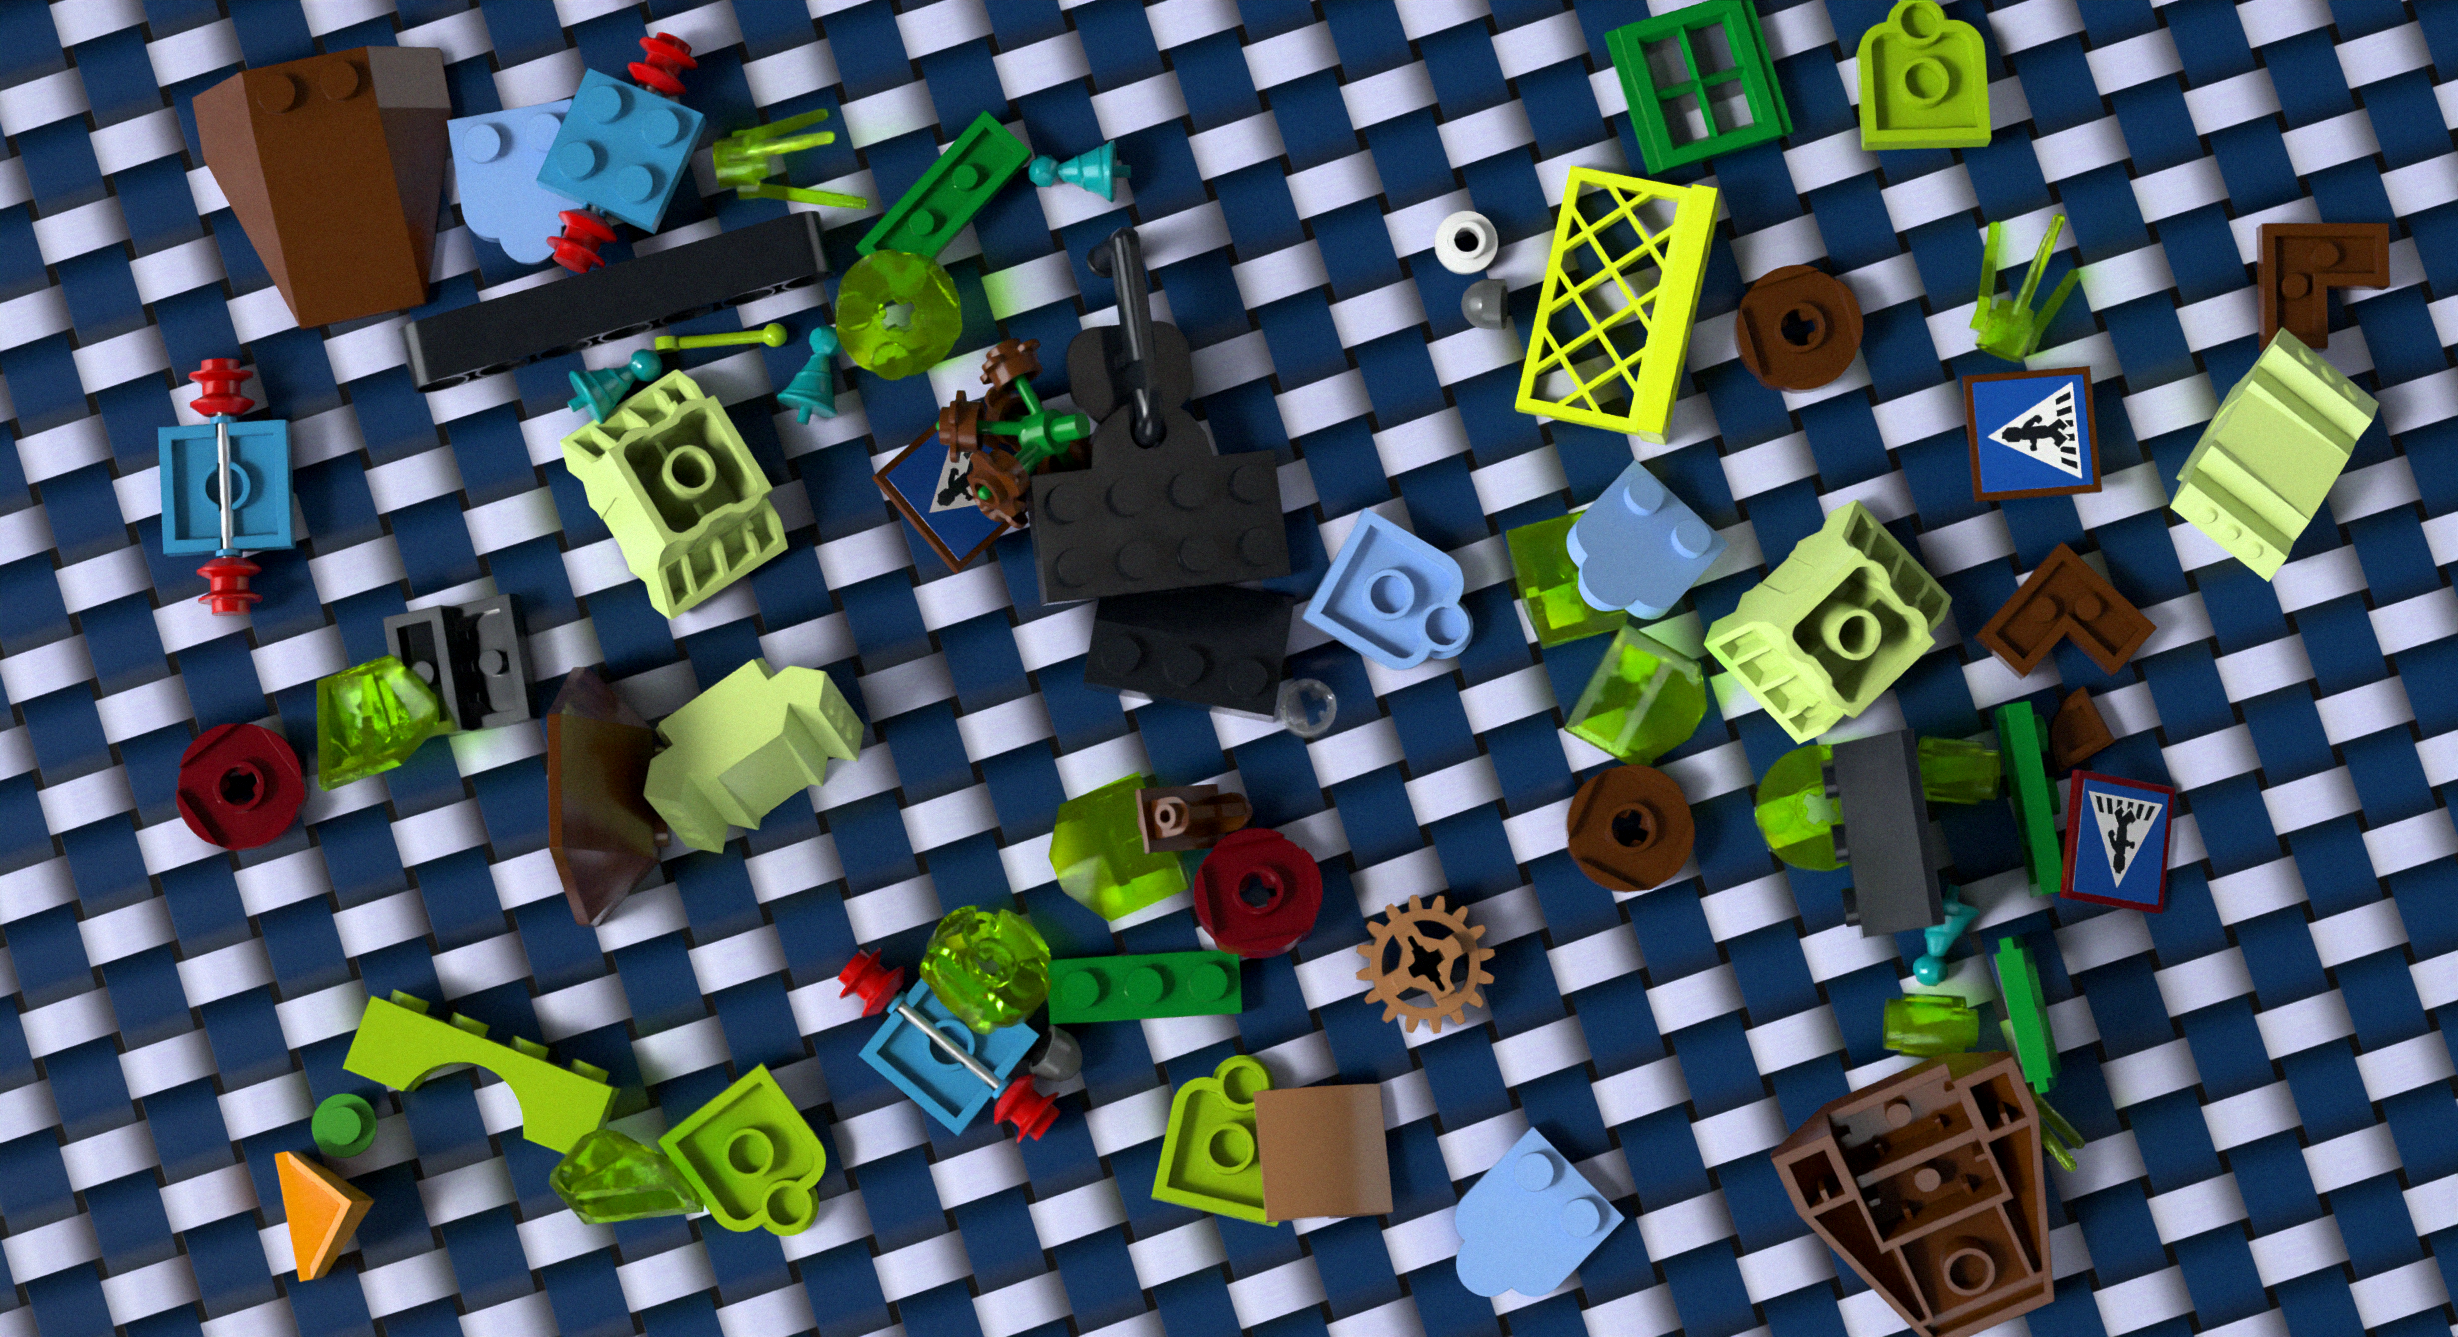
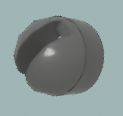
(1486, 304)
(1055, 1055)

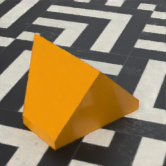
(319, 1212)

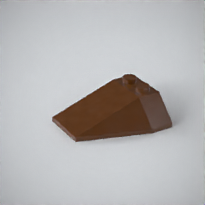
(336, 175)
(599, 821)
(1932, 1191)

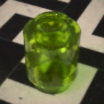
(1958, 770)
(1929, 1025)

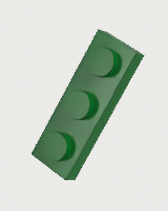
(950, 192)
(2032, 796)
(1144, 987)

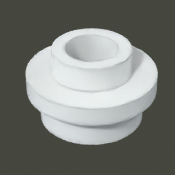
(1457, 260)

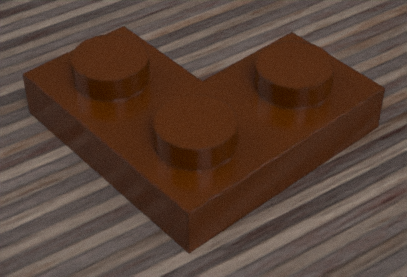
(2304, 262)
(2070, 601)

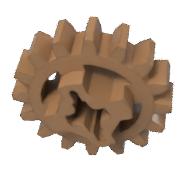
(1450, 948)

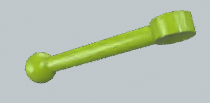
(773, 335)

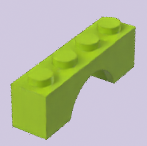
(406, 1046)

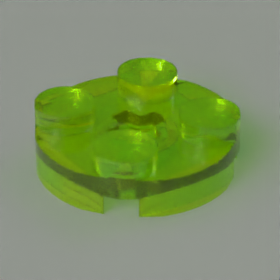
(894, 349)
(1783, 815)
(969, 992)

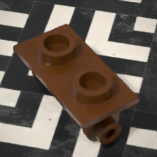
(1188, 816)

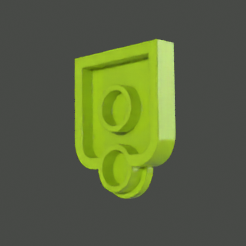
(1922, 81)
(1213, 1144)
(751, 1157)

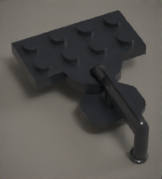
(1136, 513)

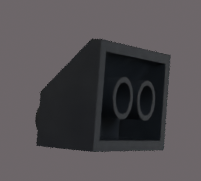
(1193, 649)
(1883, 835)

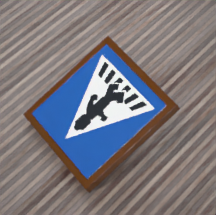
(2031, 434)
(939, 499)

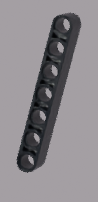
(616, 302)

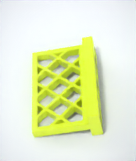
(1672, 315)

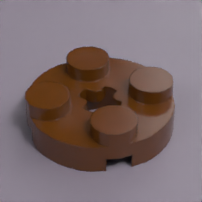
(1815, 297)
(1664, 817)

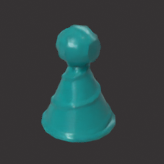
(1092, 171)
(812, 387)
(603, 388)
(1931, 967)

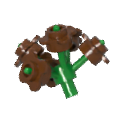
(1019, 420)

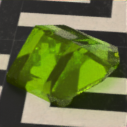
(1549, 584)
(1639, 699)
(370, 720)
(1103, 856)
(621, 1180)

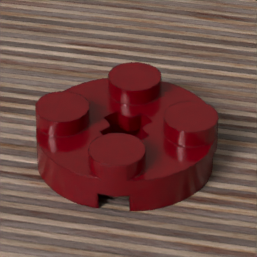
(204, 781)
(1281, 865)

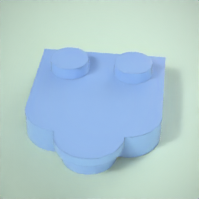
(497, 174)
(1640, 546)
(1392, 597)
(1529, 1222)

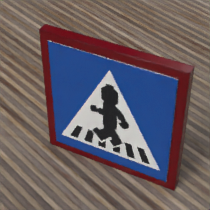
(2117, 842)

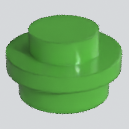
(344, 1125)

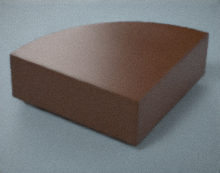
(2076, 731)

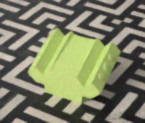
(2272, 453)
(677, 492)
(1831, 624)
(747, 750)

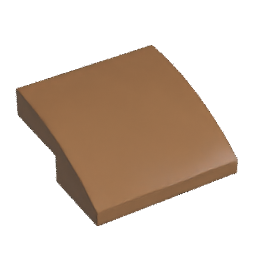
(1322, 1152)

